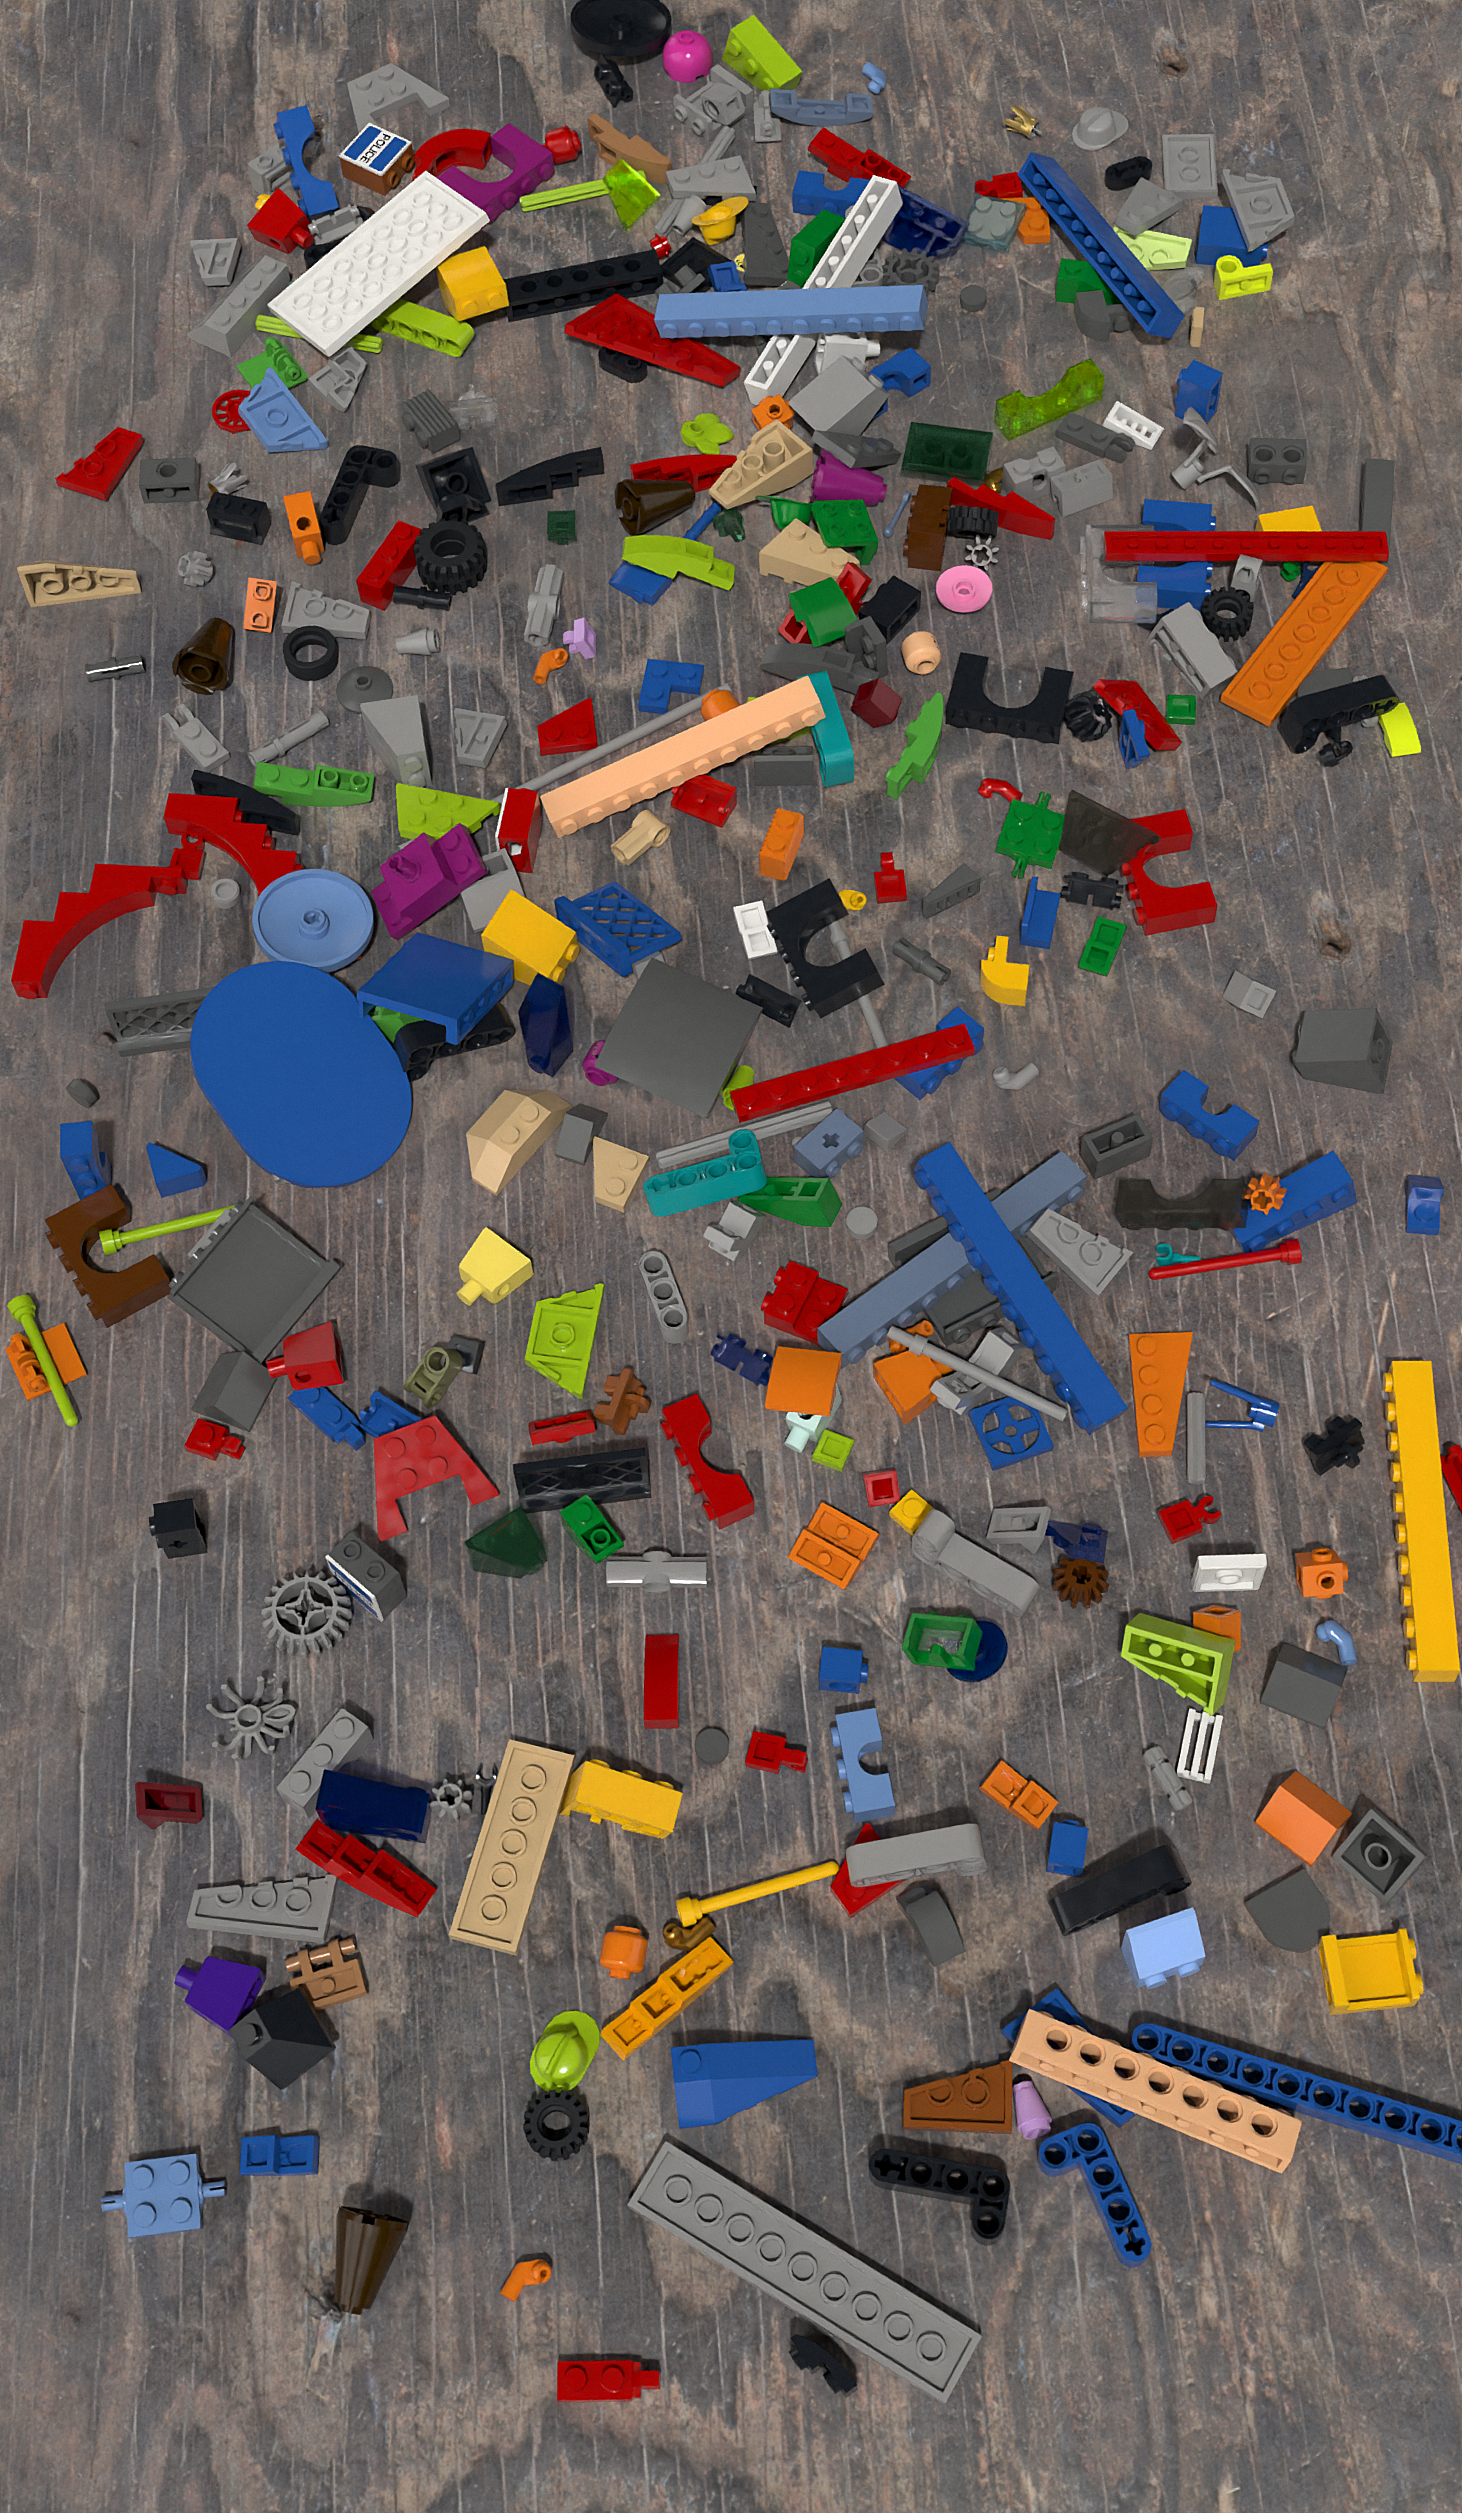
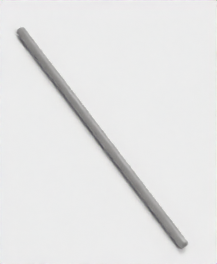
(609, 747)

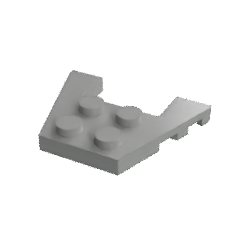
(389, 90)

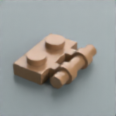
(330, 1985)

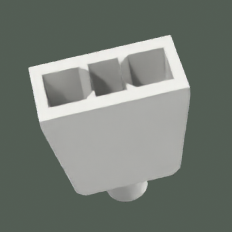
(848, 344)

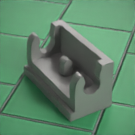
(1082, 487)

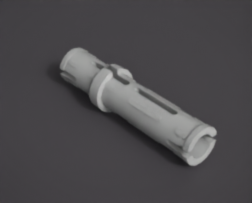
(278, 745)

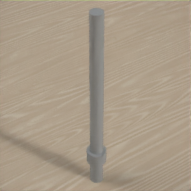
(841, 942)
(919, 1345)

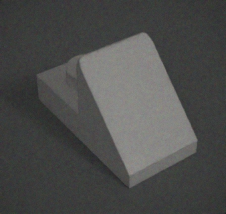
(1019, 1526)

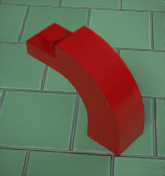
(455, 148)
(853, 584)

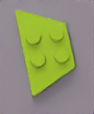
(438, 811)
(565, 1337)

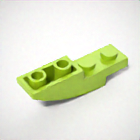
(672, 554)

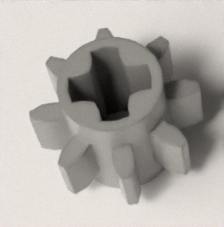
(984, 561)
(195, 568)
(442, 1795)

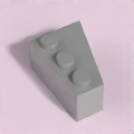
(1193, 650)

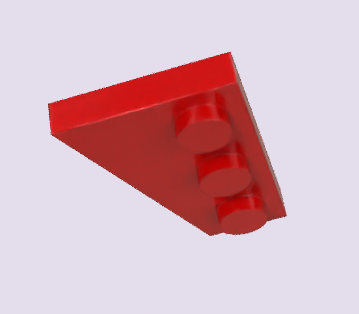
(104, 466)

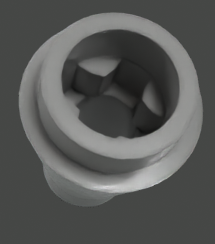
(690, 208)
(419, 642)

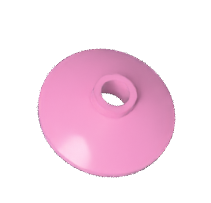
(967, 581)

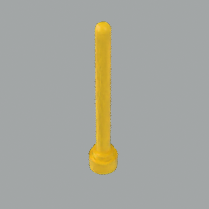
(691, 1909)

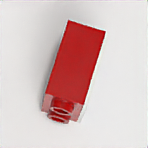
(520, 827)

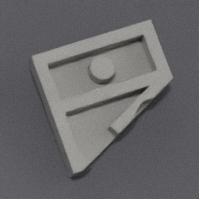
(216, 259)
(477, 736)

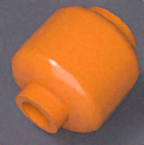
(717, 703)
(623, 1952)

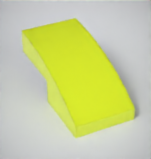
(1400, 731)

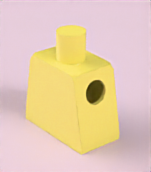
(492, 1269)

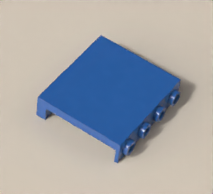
(439, 984)

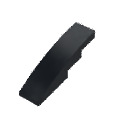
(556, 473)
(254, 805)

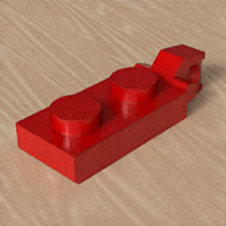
(603, 2381)

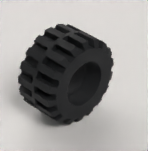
(448, 539)

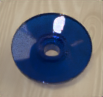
(994, 1650)

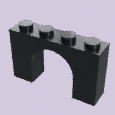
(1037, 721)
(825, 986)

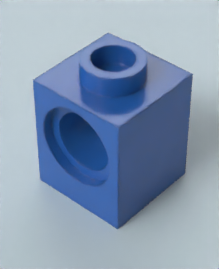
(842, 1670)
(1067, 1848)

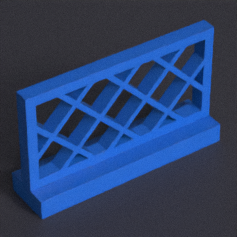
(599, 937)

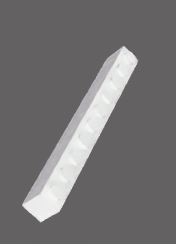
(836, 269)

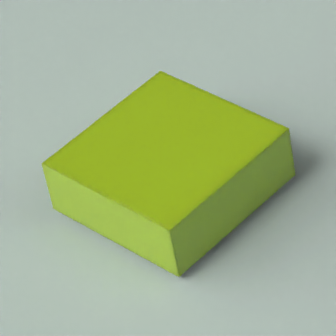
(833, 1450)

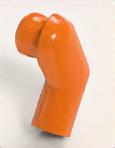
(548, 662)
(924, 1329)
(525, 2274)

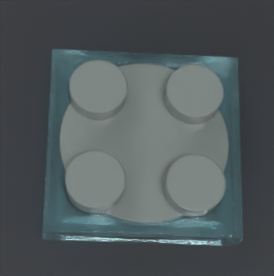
(993, 222)

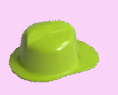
(564, 2051)

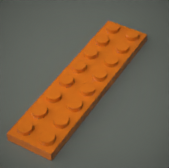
(1302, 638)

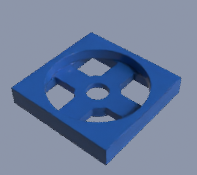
(1000, 1408)

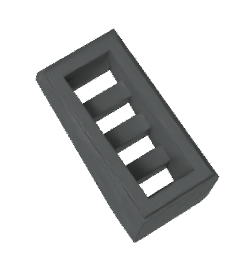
(953, 890)

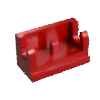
(705, 799)

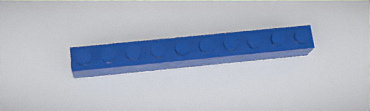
(1101, 245)
(1019, 1289)

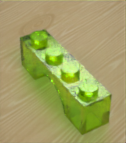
(1078, 388)

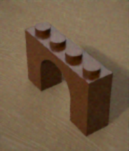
(112, 1294)

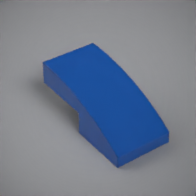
(725, 277)
(279, 2156)

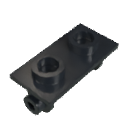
(611, 81)
(1081, 886)
(775, 1002)

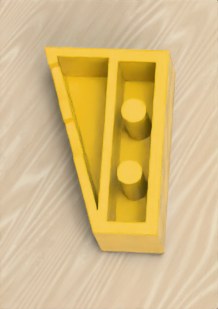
(622, 1799)

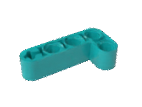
(831, 736)
(709, 1180)

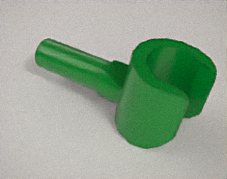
(1291, 570)

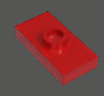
(561, 1428)

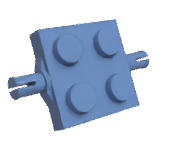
(163, 2196)

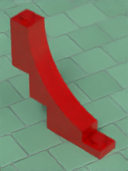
(112, 893)

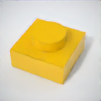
(910, 1512)

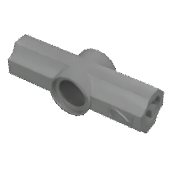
(543, 605)
(656, 1572)

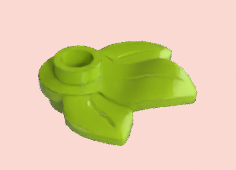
(706, 433)

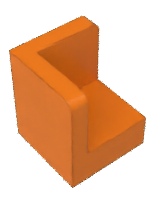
(1219, 1621)

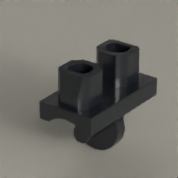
(1337, 1449)

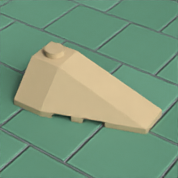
(65, 582)

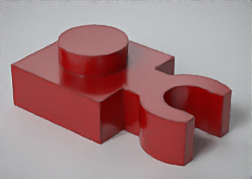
(1001, 186)
(189, 858)
(1185, 1521)

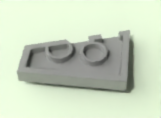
(715, 178)
(1081, 1255)

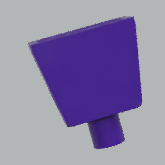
(221, 1991)

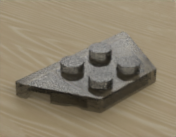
(1100, 835)

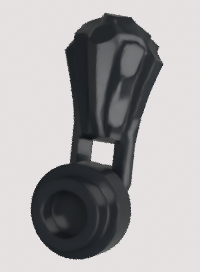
(1328, 753)

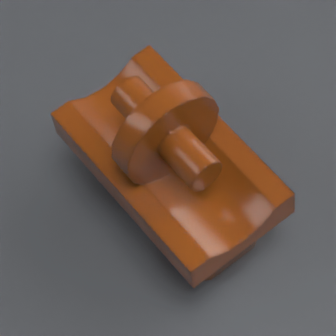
(625, 1404)

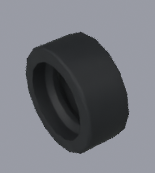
(310, 636)

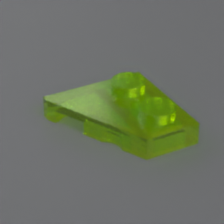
(629, 193)

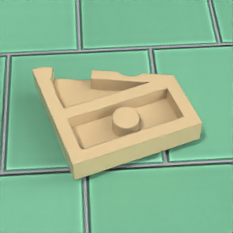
(616, 1173)

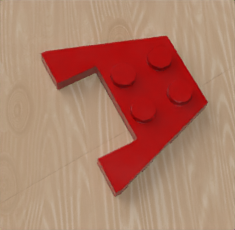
(416, 1459)

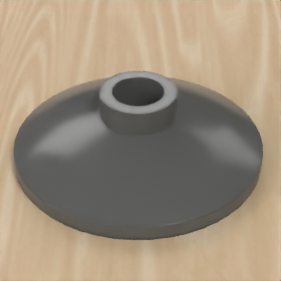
(352, 692)

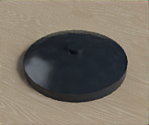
(621, 26)

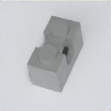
(1020, 473)

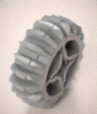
(281, 1609)

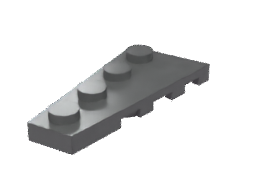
(763, 249)

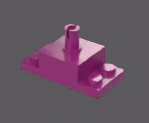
(426, 878)

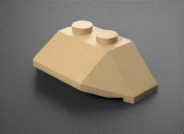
(511, 1134)

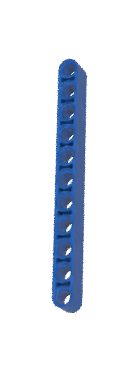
(1305, 2085)

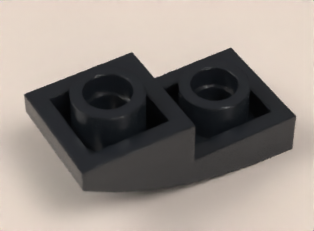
(810, 2355)

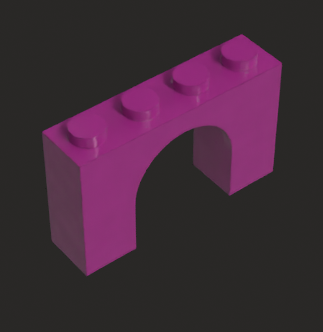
(520, 153)

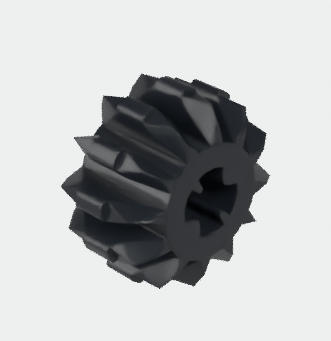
(1088, 716)

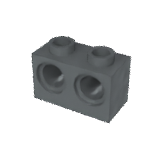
(1277, 460)

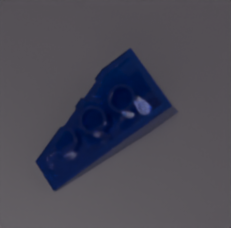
(545, 1026)

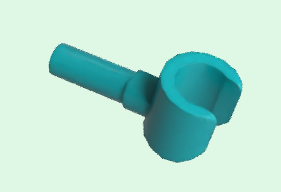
(1172, 1257)

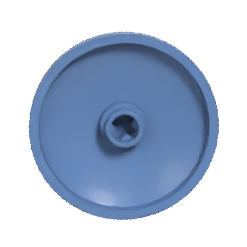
(313, 919)

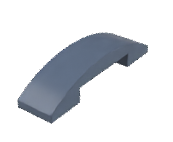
(821, 112)

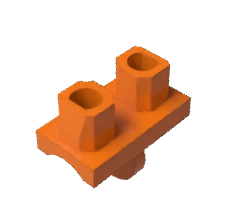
(259, 605)

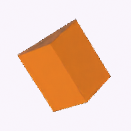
(1302, 1818)

